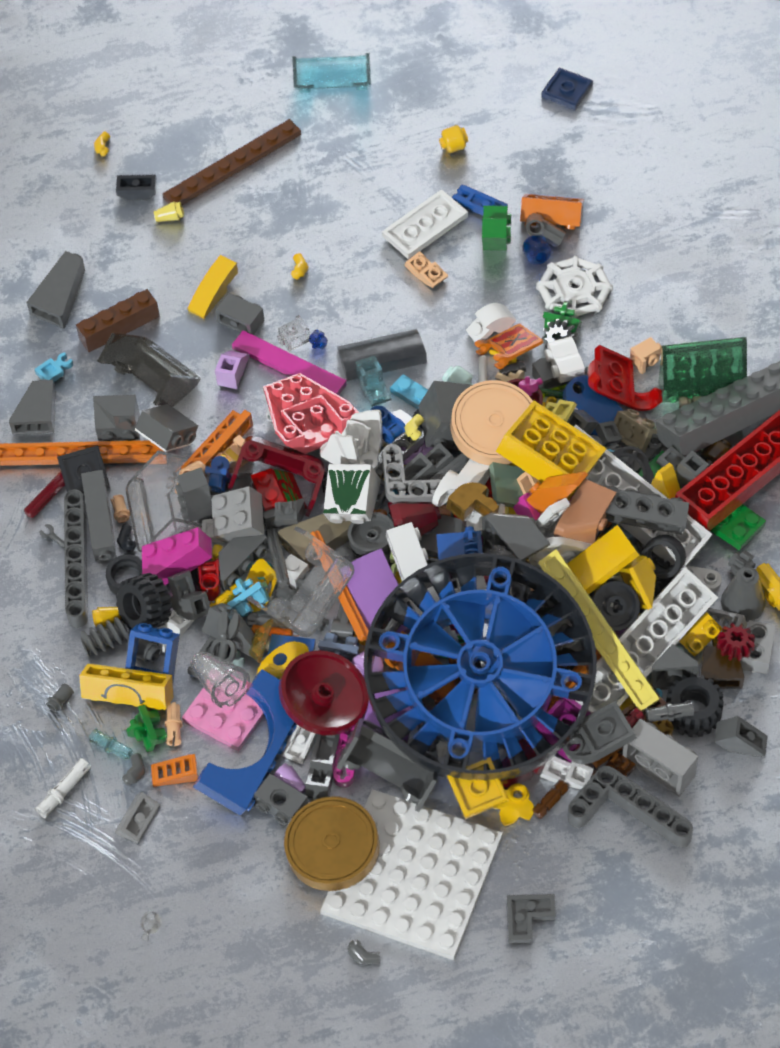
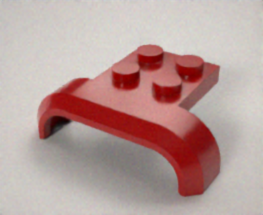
(613, 377)

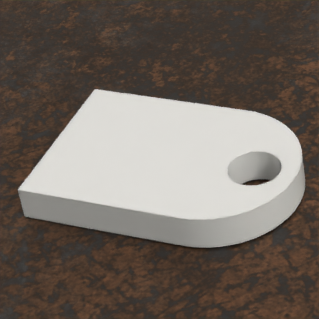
(567, 548)

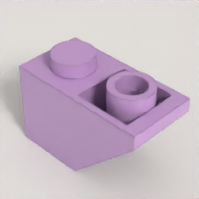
(231, 368)

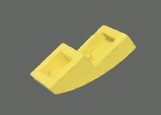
(562, 409)

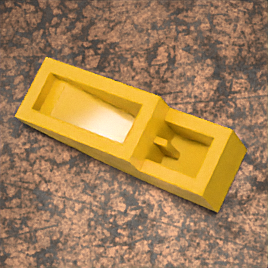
(213, 286)

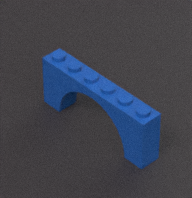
(237, 786)

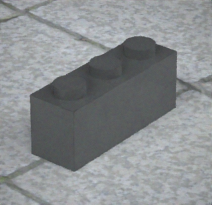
(194, 496)

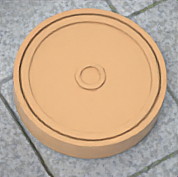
(484, 416)

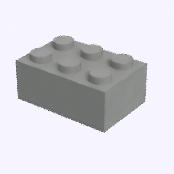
(661, 757)

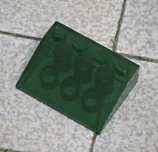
(701, 367)

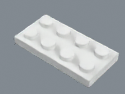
(424, 224)

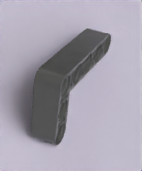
(630, 803)

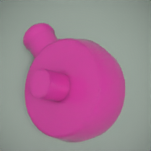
(530, 385)

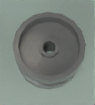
(370, 535)

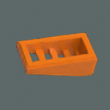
(179, 762)

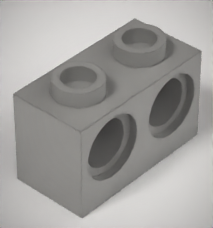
(762, 647)

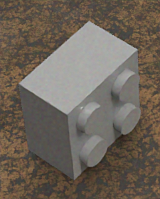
(237, 514)

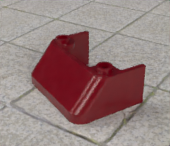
(284, 458)

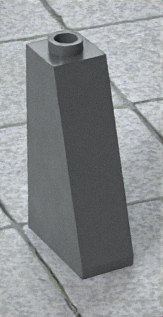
(58, 290)
(99, 515)

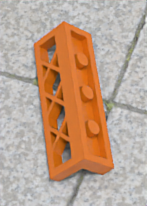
(240, 426)

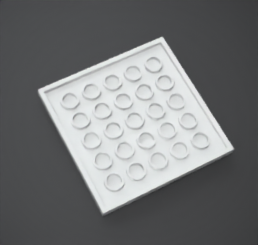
(423, 876)

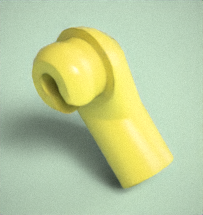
(411, 427)

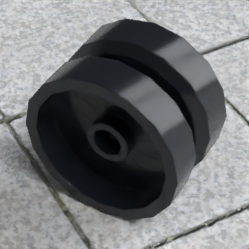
(625, 603)

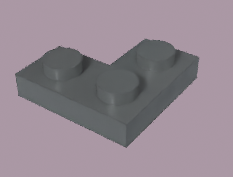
(524, 909)

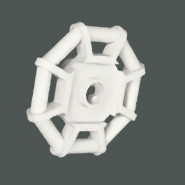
(574, 275)

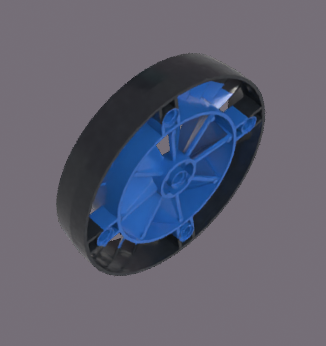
(522, 671)

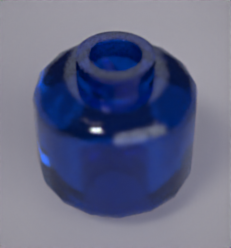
(536, 249)

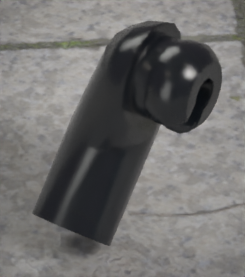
(123, 539)

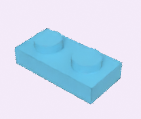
(408, 390)

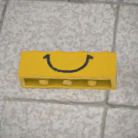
(126, 686)

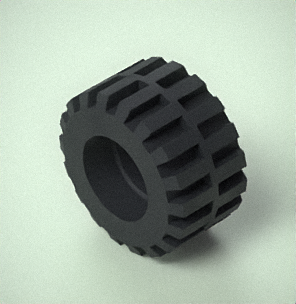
(143, 601)
(700, 690)

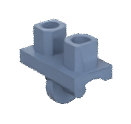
(347, 650)

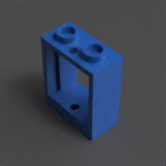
(163, 636)

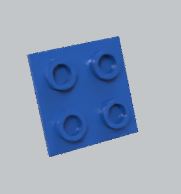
(459, 543)

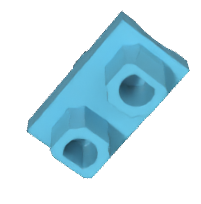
(257, 591)

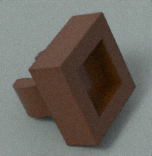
(621, 764)

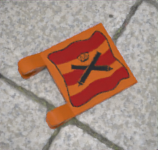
(509, 344)

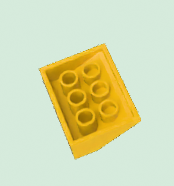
(548, 445)

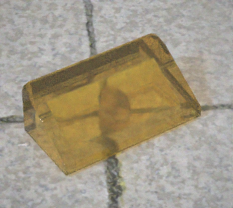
(260, 641)

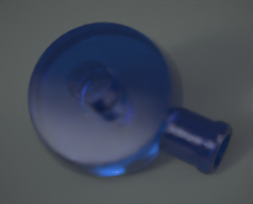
(318, 339)

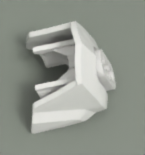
(358, 442)

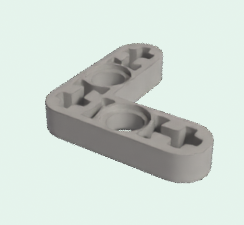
(399, 482)

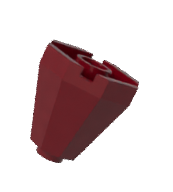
(422, 515)

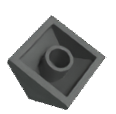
(672, 666)

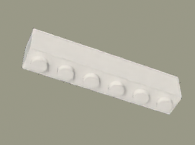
(410, 558)

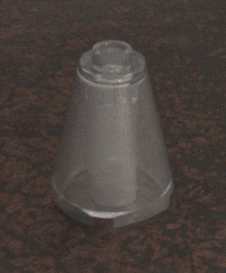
(220, 678)

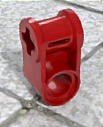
(210, 577)

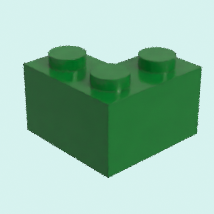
(496, 228)

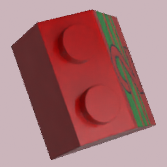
(275, 487)

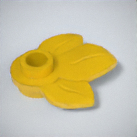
(516, 807)

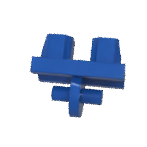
(218, 474)

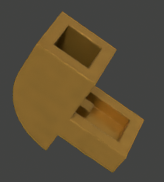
(471, 497)

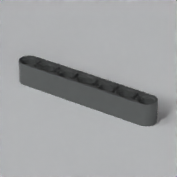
(76, 566)

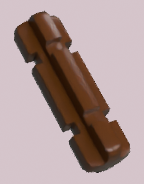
(550, 799)

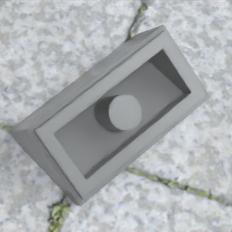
(137, 817)

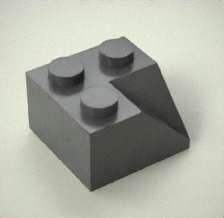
(116, 417)

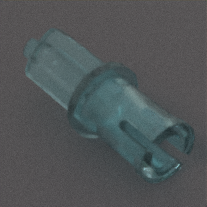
(110, 744)

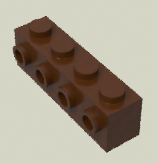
(119, 318)

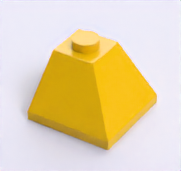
(641, 577)

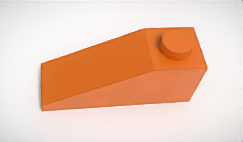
(553, 490)

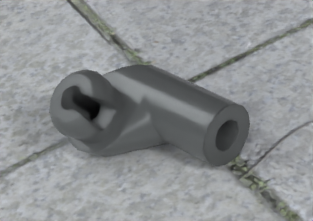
(136, 772)
(360, 955)

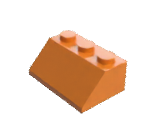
(553, 209)

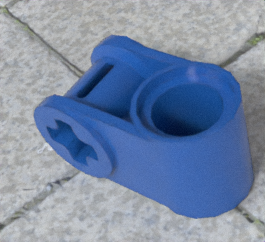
(391, 425)

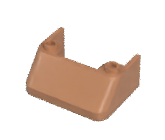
(585, 513)

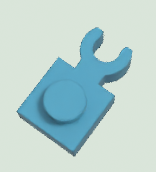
(54, 369)

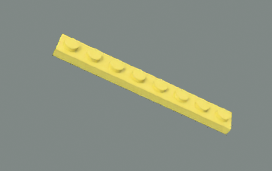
(603, 635)

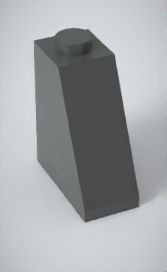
(35, 410)

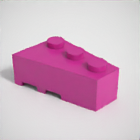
(176, 554)

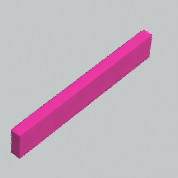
(286, 362)

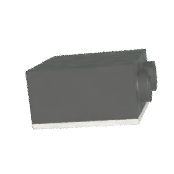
(166, 427)

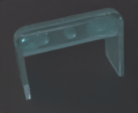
(331, 72)

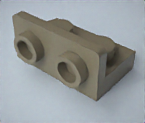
(634, 429)

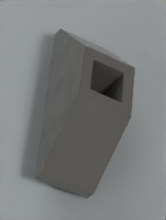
(239, 557)

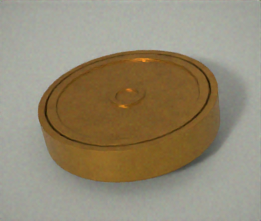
(332, 843)

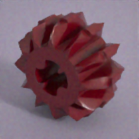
(736, 641)

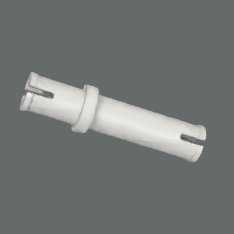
(57, 794)

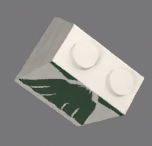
(350, 493)

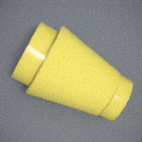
(170, 212)

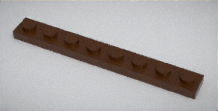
(233, 163)

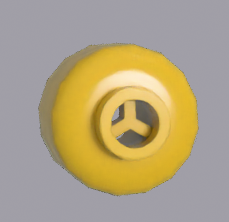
(453, 139)

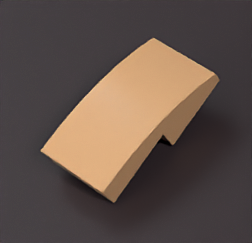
(425, 271)

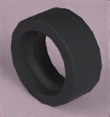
(677, 549)
(119, 563)

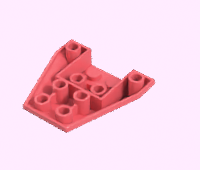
(306, 412)

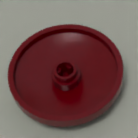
(323, 692)

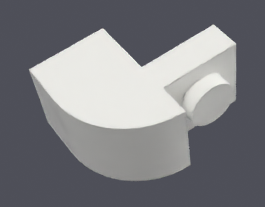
(490, 319)

